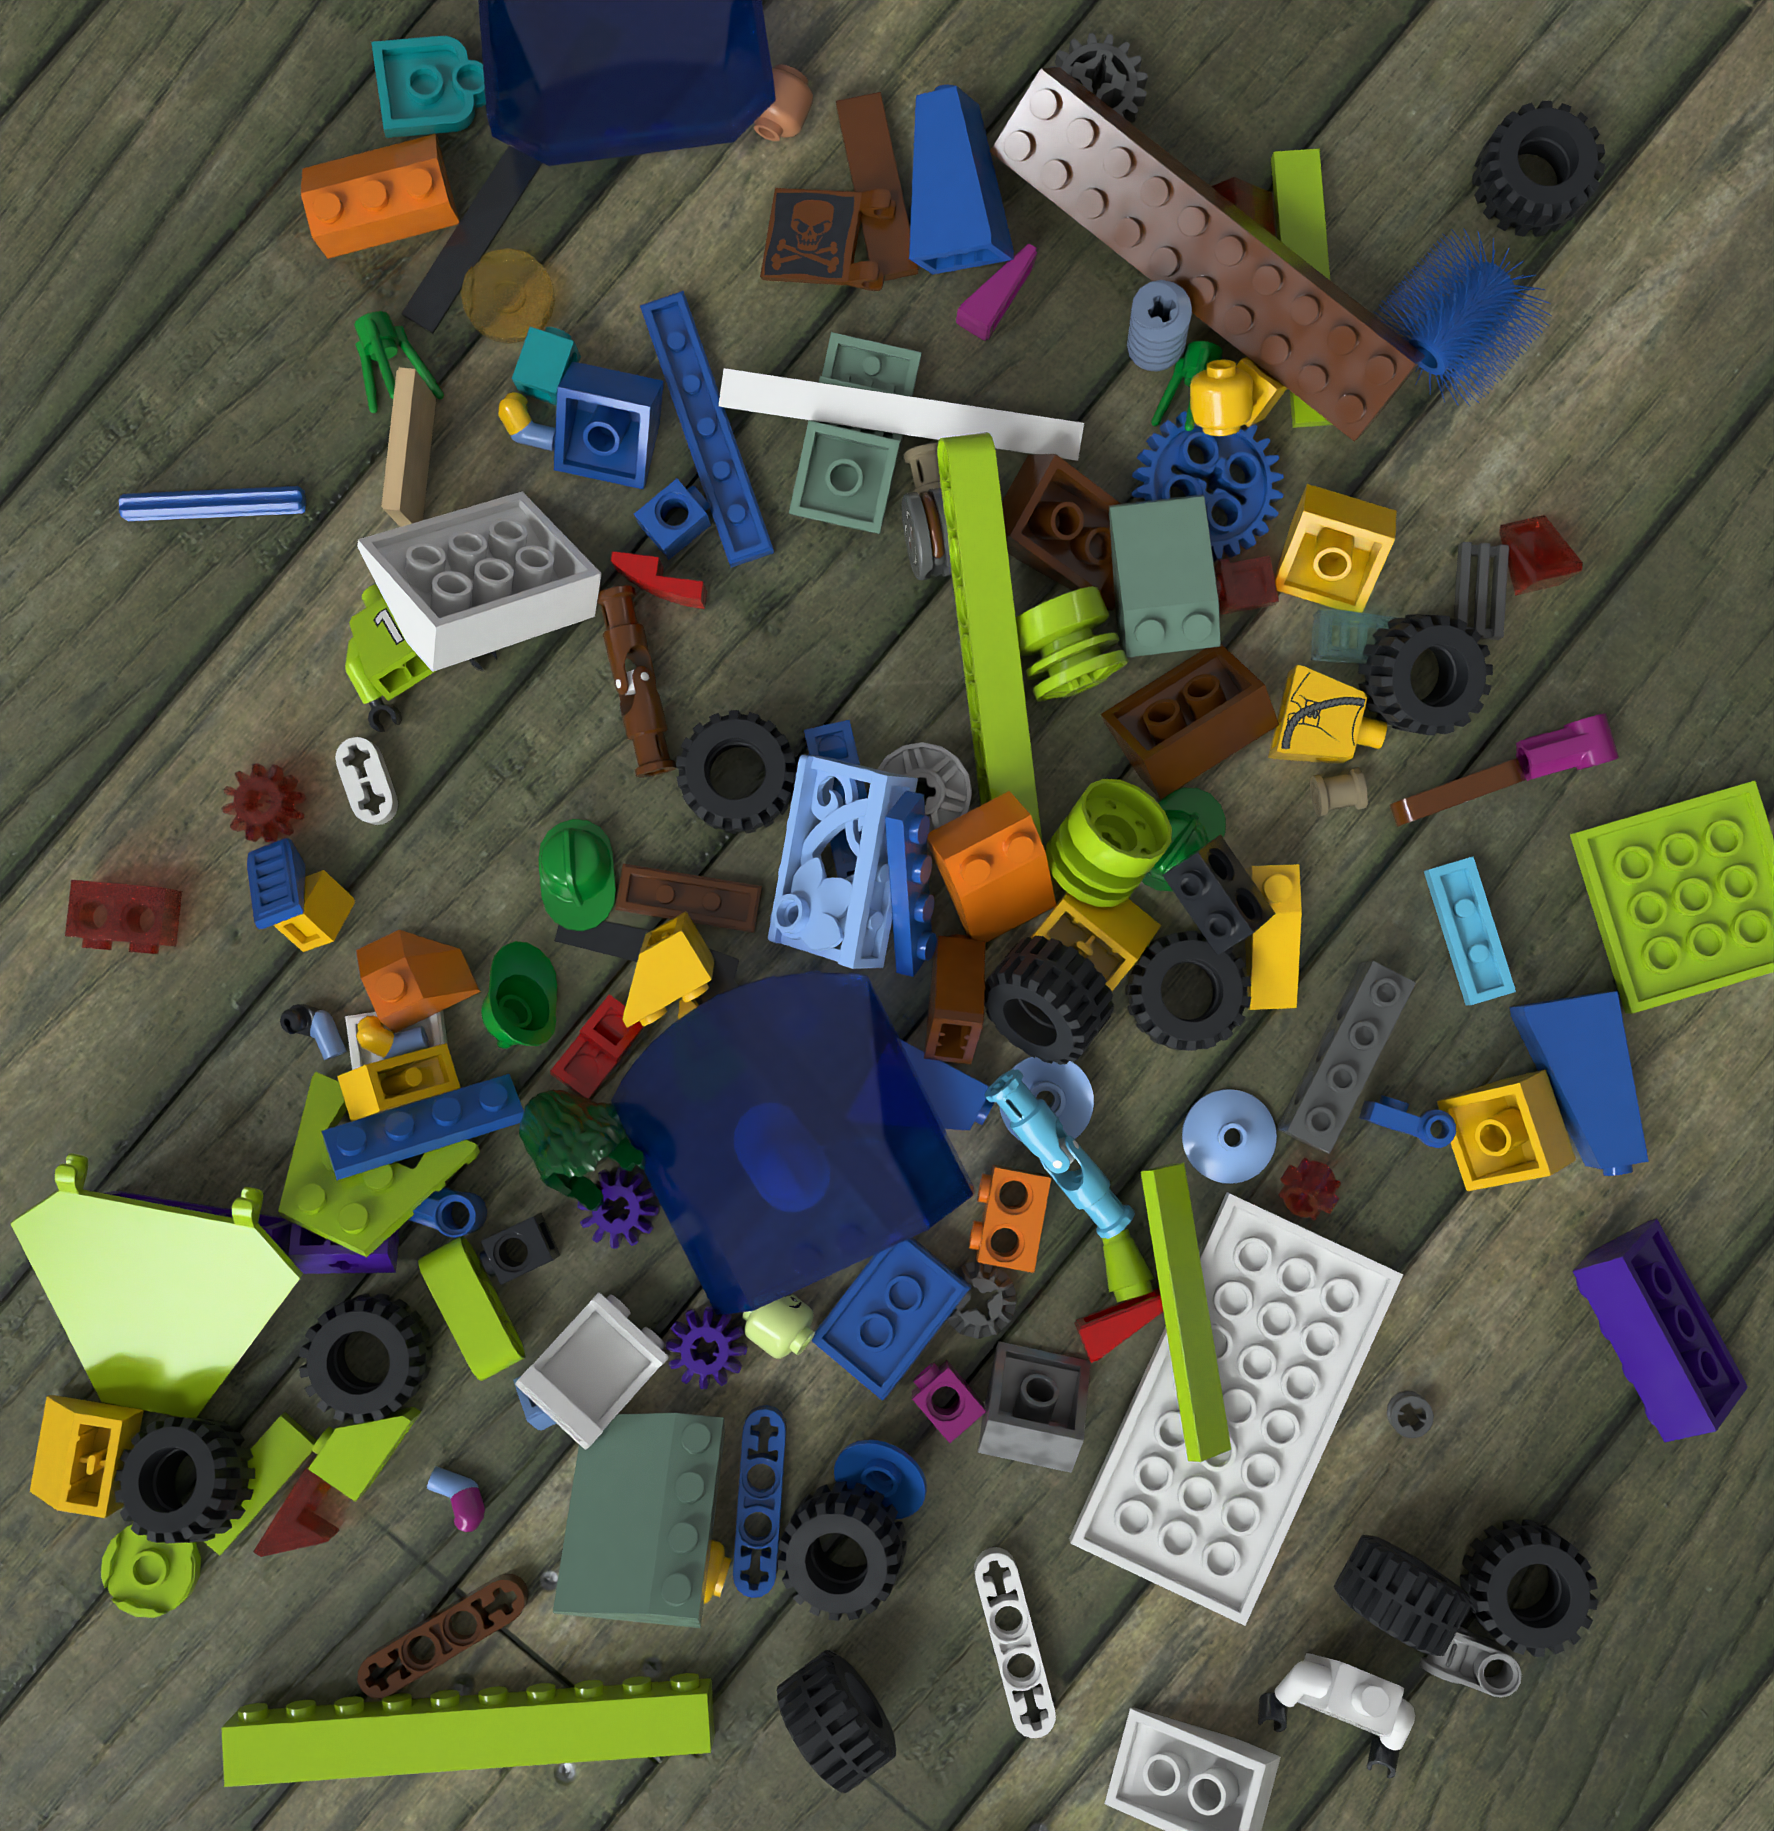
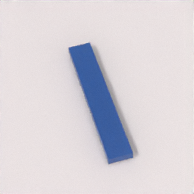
(707, 429)

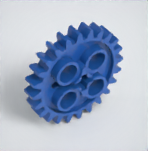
(1218, 455)

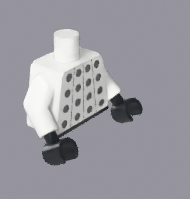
(1347, 1696)

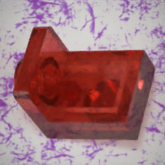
(1245, 584)

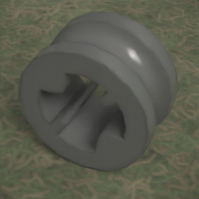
(1416, 1401)

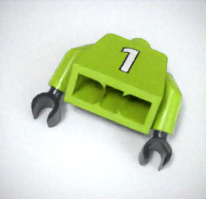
(381, 659)

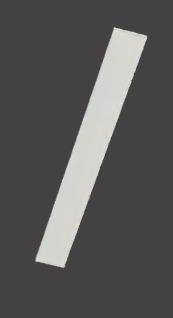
(897, 413)

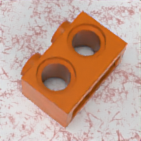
(1024, 1219)

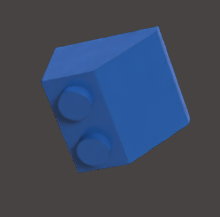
(607, 424)

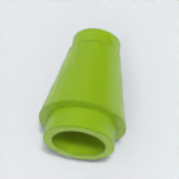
(1125, 1267)

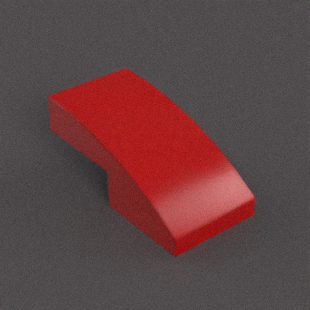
(648, 575)
(596, 1049)

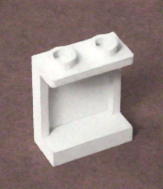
(593, 1369)

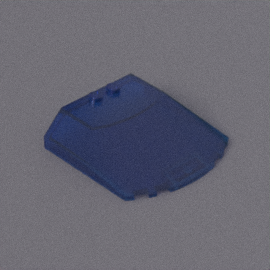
(622, 75)
(787, 1135)

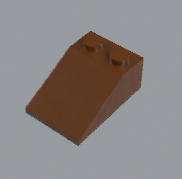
(1060, 525)

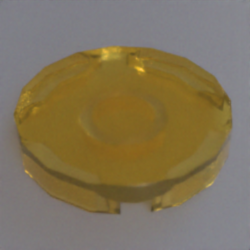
(507, 295)

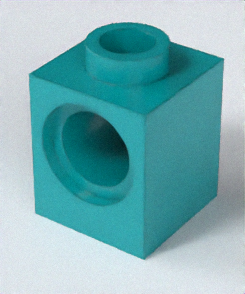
(544, 363)

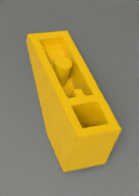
(1275, 946)

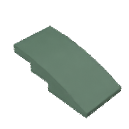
(847, 469)

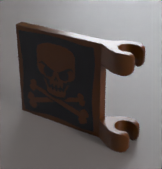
(816, 237)

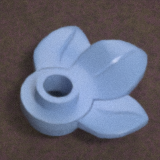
(813, 907)

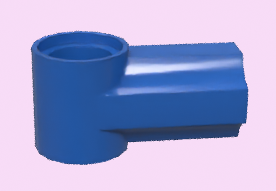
(437, 1211)

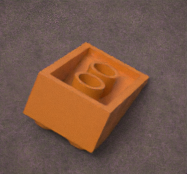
(993, 867)

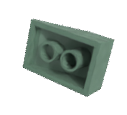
(1164, 576)

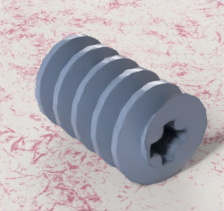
(1158, 325)

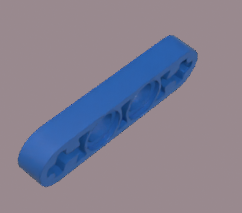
(759, 1500)

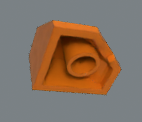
(413, 978)

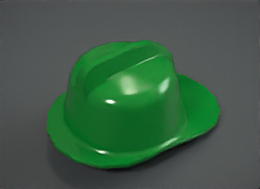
(1194, 822)
(577, 874)
(520, 996)

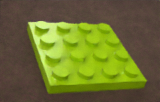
(1683, 895)

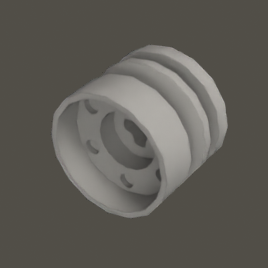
(941, 774)

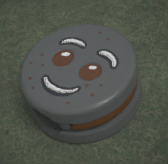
(926, 534)

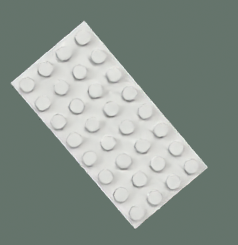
(1288, 1343)

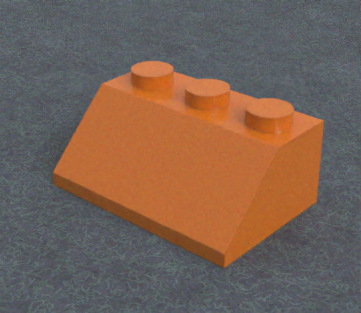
(378, 196)

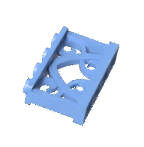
(814, 821)

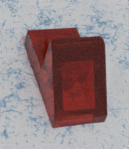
(296, 1524)

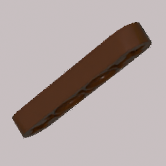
(445, 1638)

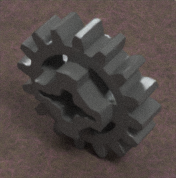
(1118, 90)

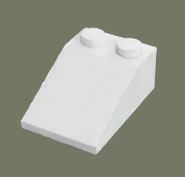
(1190, 1777)

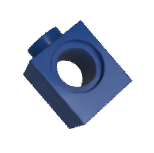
(674, 538)

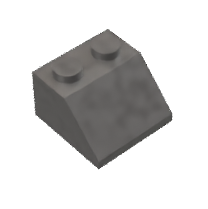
(1035, 1407)

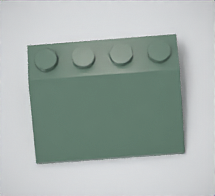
(642, 1520)

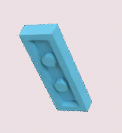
(1469, 931)

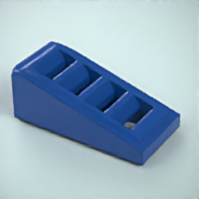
(276, 883)

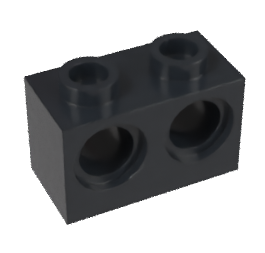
(1219, 895)

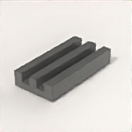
(1499, 584)

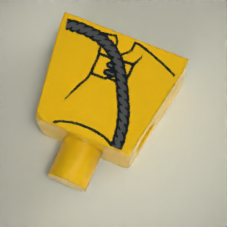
(1322, 720)

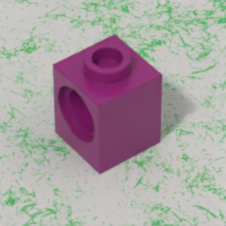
(951, 1420)

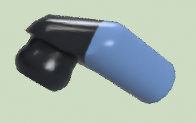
(315, 1024)

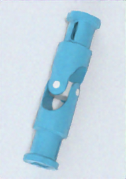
(1044, 1136)

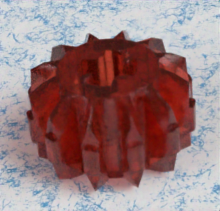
(246, 798)

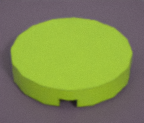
(148, 1575)

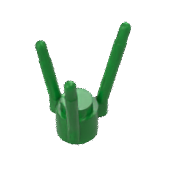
(379, 342)
(1196, 359)

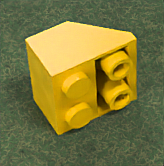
(1105, 935)
(669, 967)
(81, 1453)

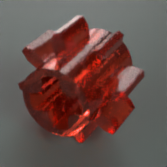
(1309, 1189)

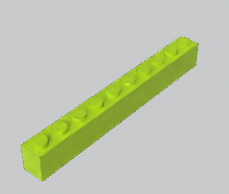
(468, 1730)

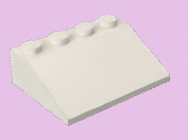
(480, 579)

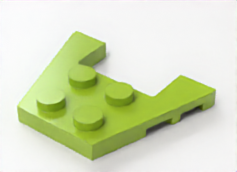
(365, 1206)

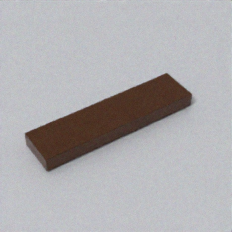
(874, 167)

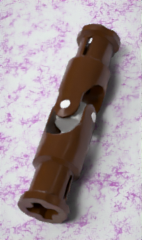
(637, 689)

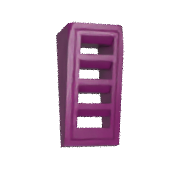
(990, 302)

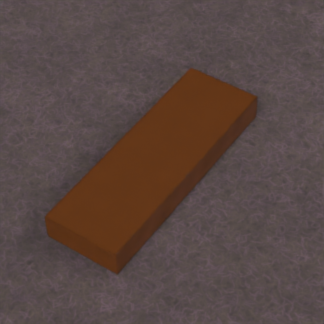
(703, 898)

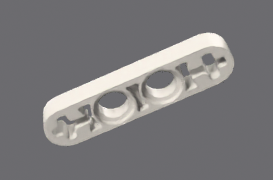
(1013, 1642)

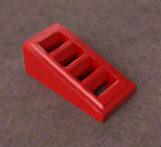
(1113, 1325)

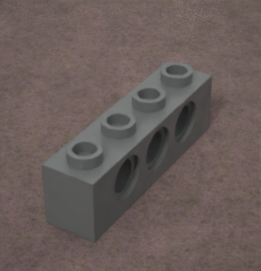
(1346, 1056)

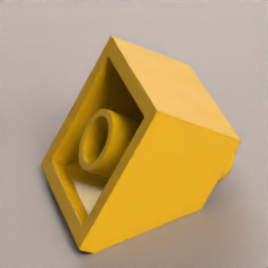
(1335, 549)
(1508, 1131)

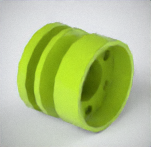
(1065, 640)
(1108, 843)

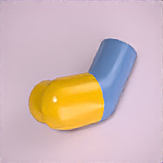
(519, 425)
(386, 1044)

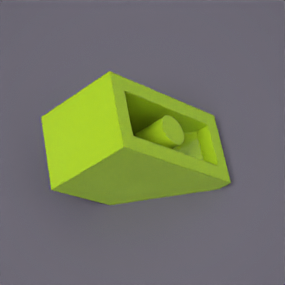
(357, 1452)

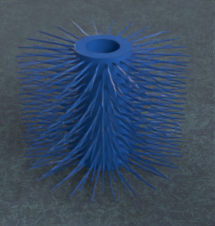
(1463, 316)

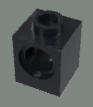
(539, 1243)

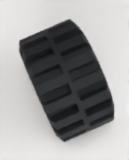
(1560, 141)
(1459, 679)
(727, 733)
(1048, 1000)
(1227, 1001)
(336, 1382)
(151, 1472)
(823, 1581)
(1402, 1595)
(1560, 1609)
(836, 1721)

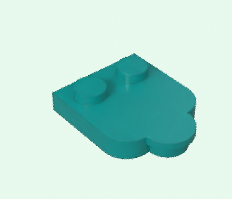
(426, 85)

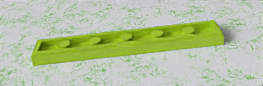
(1303, 230)
(1186, 1312)

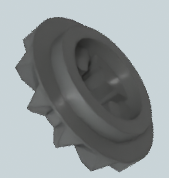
(1000, 1306)

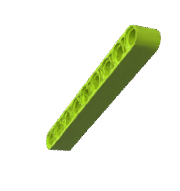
(987, 619)

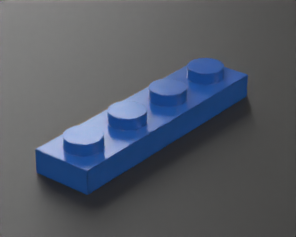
(909, 883)
(422, 1126)

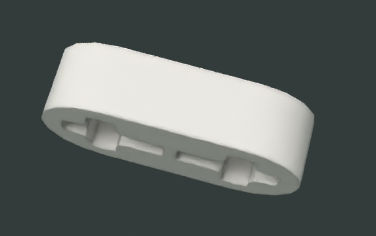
(376, 776)

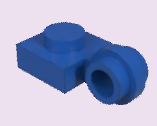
(1394, 1115)

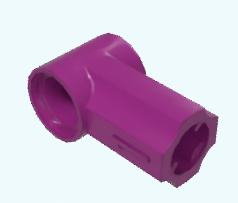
(1577, 745)

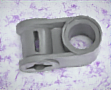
(1466, 1663)

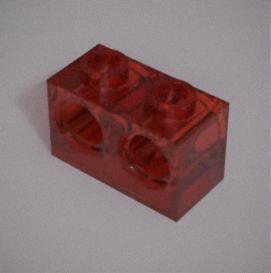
(124, 909)

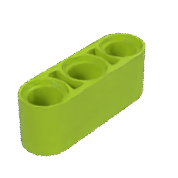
(471, 1308)

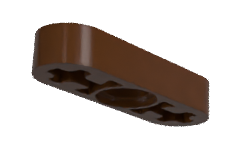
(1457, 792)

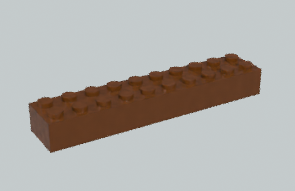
(1191, 235)

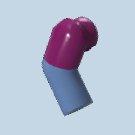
(464, 1497)

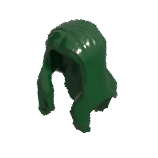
(568, 1139)

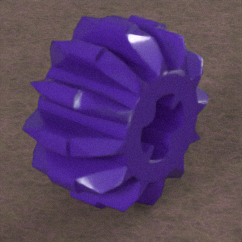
(624, 1223)
(702, 1363)

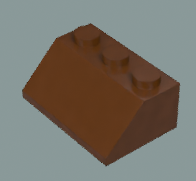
(1191, 719)

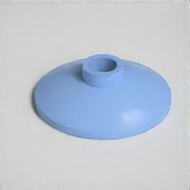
(1070, 1089)
(1205, 1131)

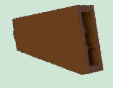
(955, 999)

